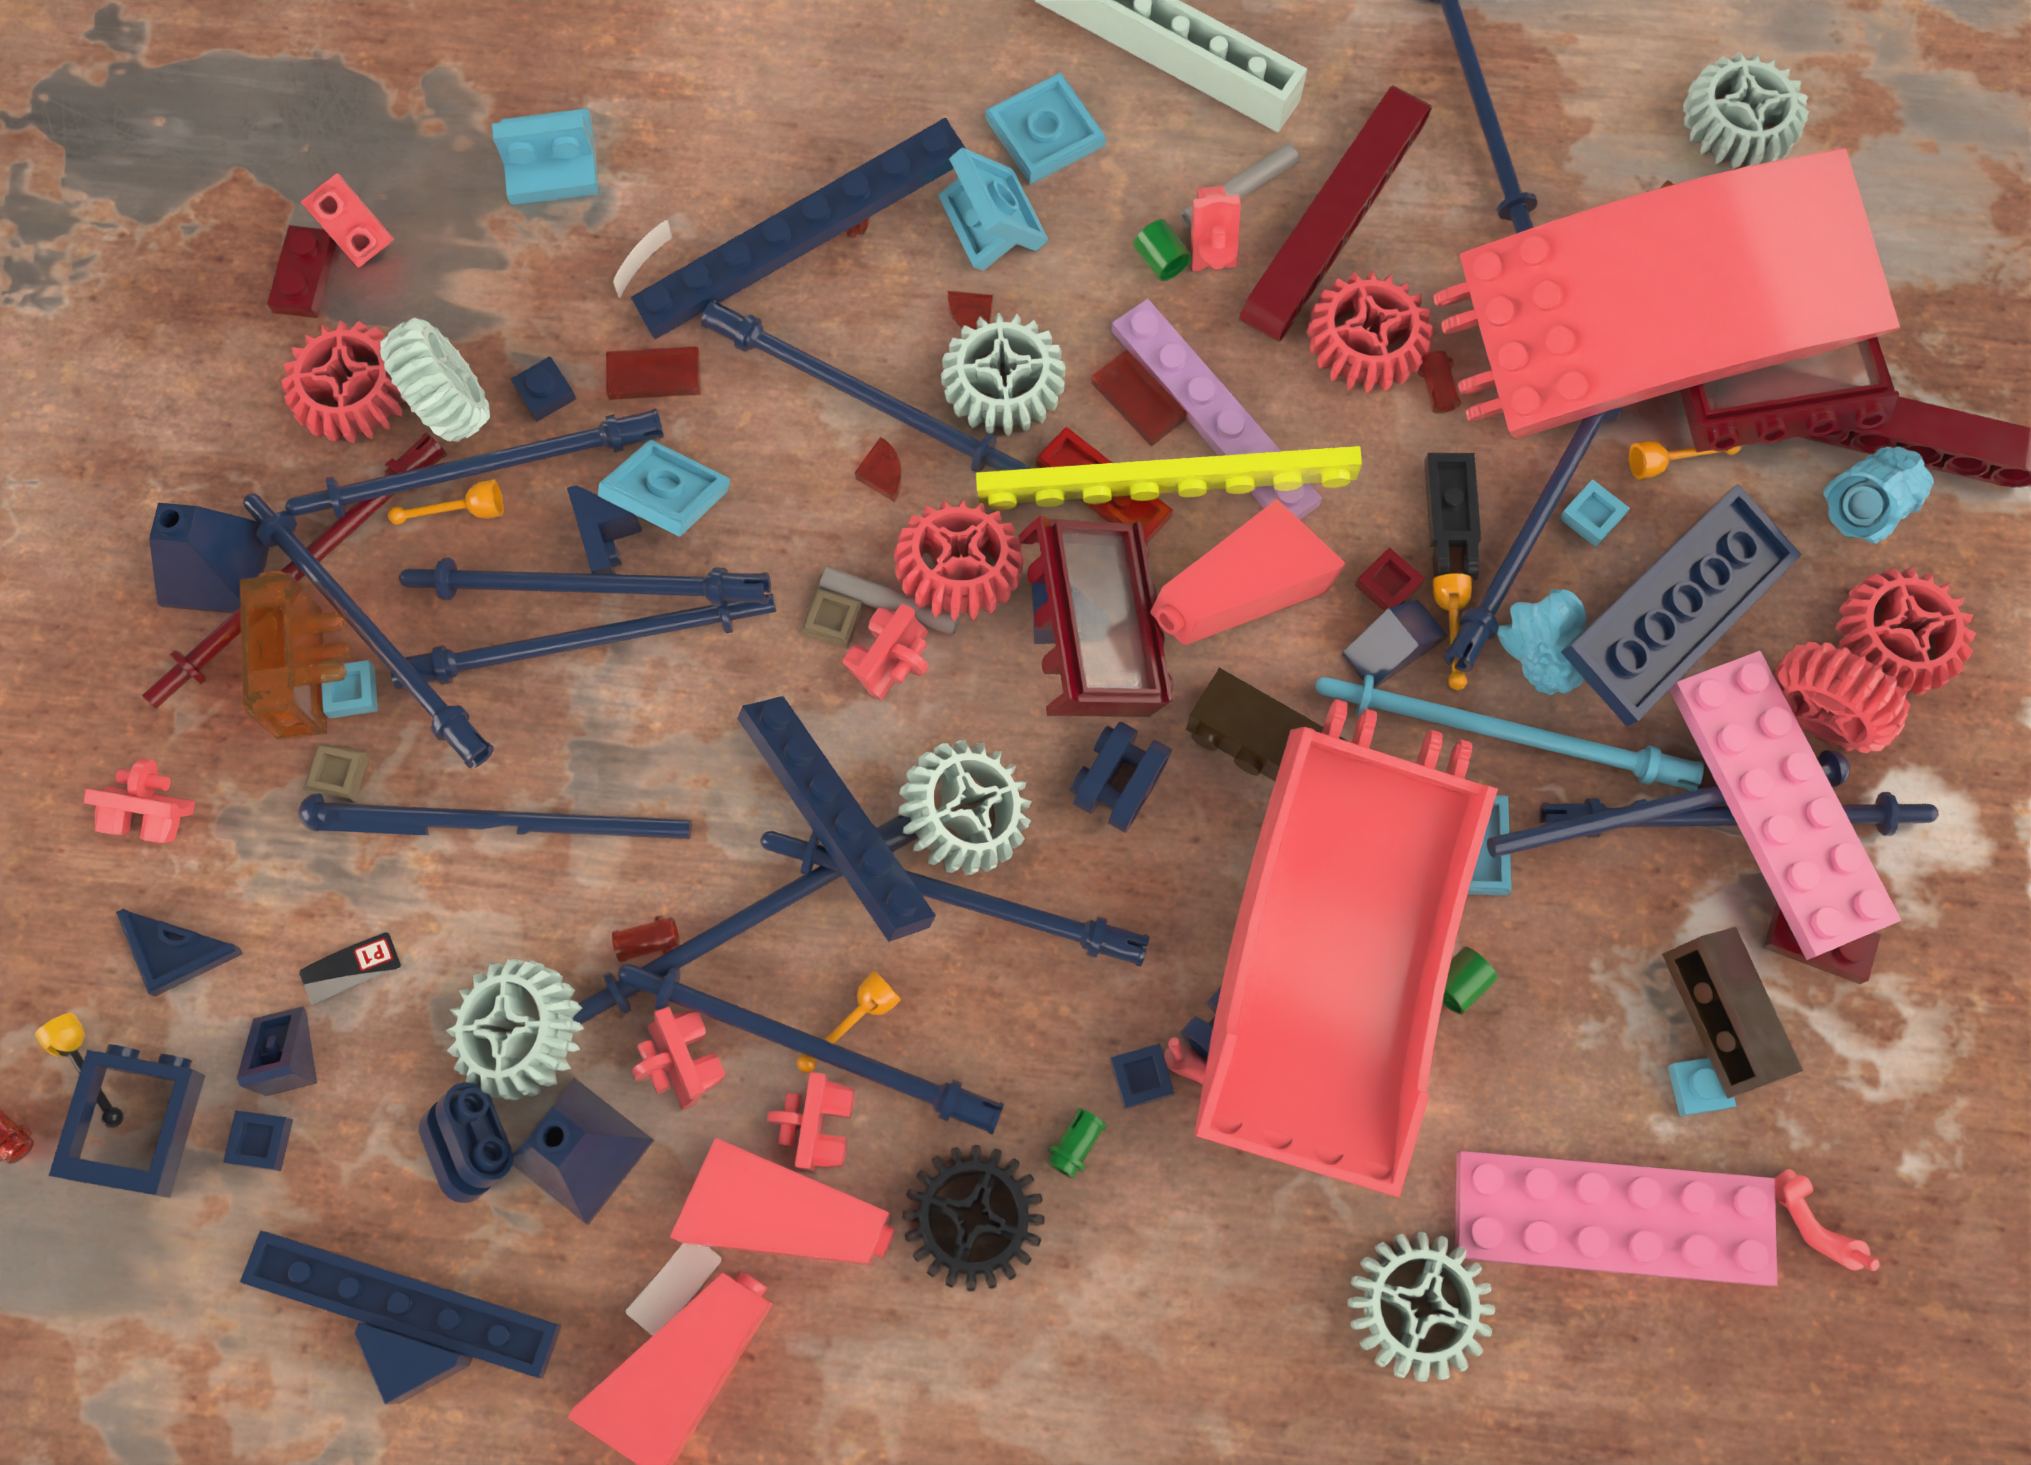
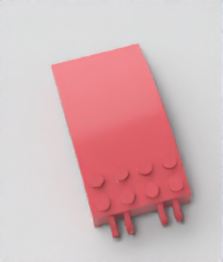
(1672, 291)
(1343, 955)

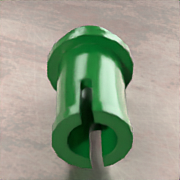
(1076, 1143)

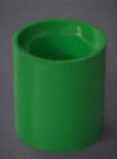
(1162, 250)
(1467, 980)

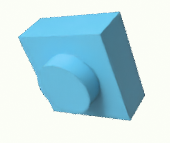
(1594, 513)
(354, 694)
(1698, 1088)

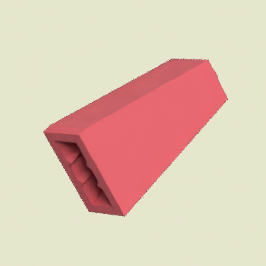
(1248, 575)
(773, 1210)
(670, 1382)

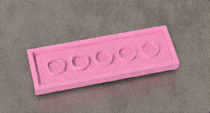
(1784, 805)
(1616, 1218)

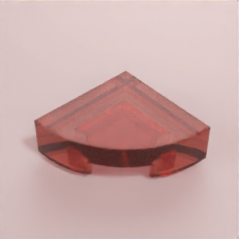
(968, 307)
(881, 470)

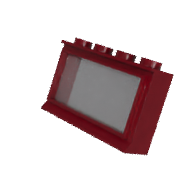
(1793, 399)
(1100, 618)

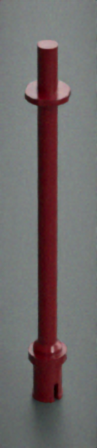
(422, 454)

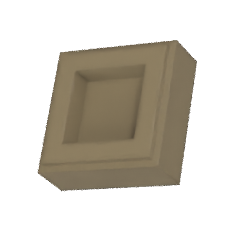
(832, 618)
(336, 772)

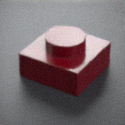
(1389, 580)

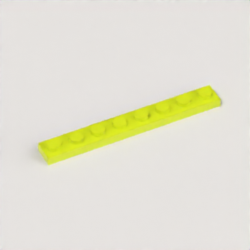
(1184, 475)

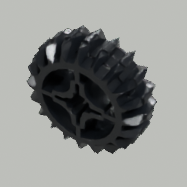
(930, 1201)

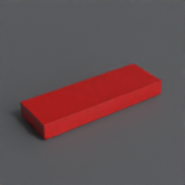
(1072, 450)

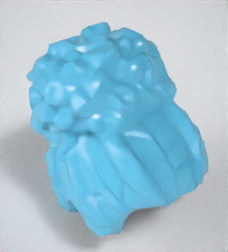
(1878, 493)
(1540, 635)

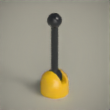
(63, 1039)

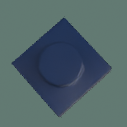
(543, 388)
(1142, 1076)
(258, 1140)

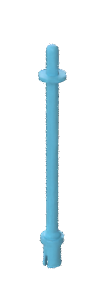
(1646, 764)

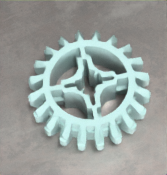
(1755, 98)
(1037, 366)
(434, 380)
(955, 769)
(529, 1053)
(1414, 1329)

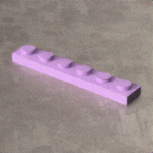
(1204, 398)

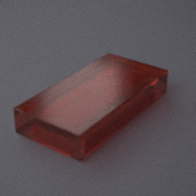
(653, 373)
(1139, 397)

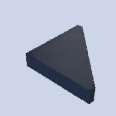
(171, 953)

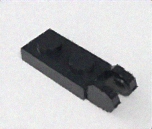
(1453, 510)

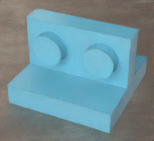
(547, 156)
(989, 209)

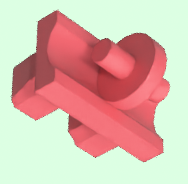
(347, 220)
(1214, 229)
(893, 653)
(117, 804)
(687, 1077)
(813, 1146)

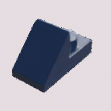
(599, 527)

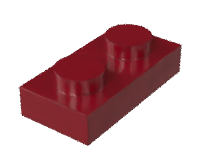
(302, 272)
(1849, 961)

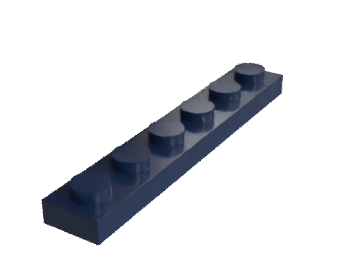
(836, 818)
(401, 1304)

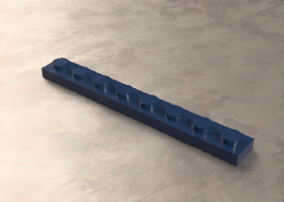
(798, 228)

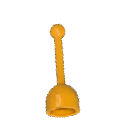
(1651, 459)
(481, 500)
(1452, 594)
(873, 997)

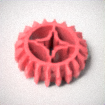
(1379, 317)
(330, 365)
(961, 575)
(1917, 612)
(1842, 697)

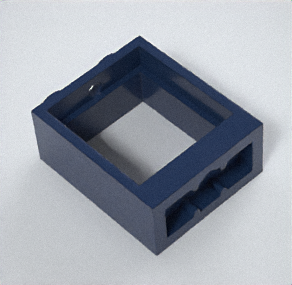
(172, 1137)

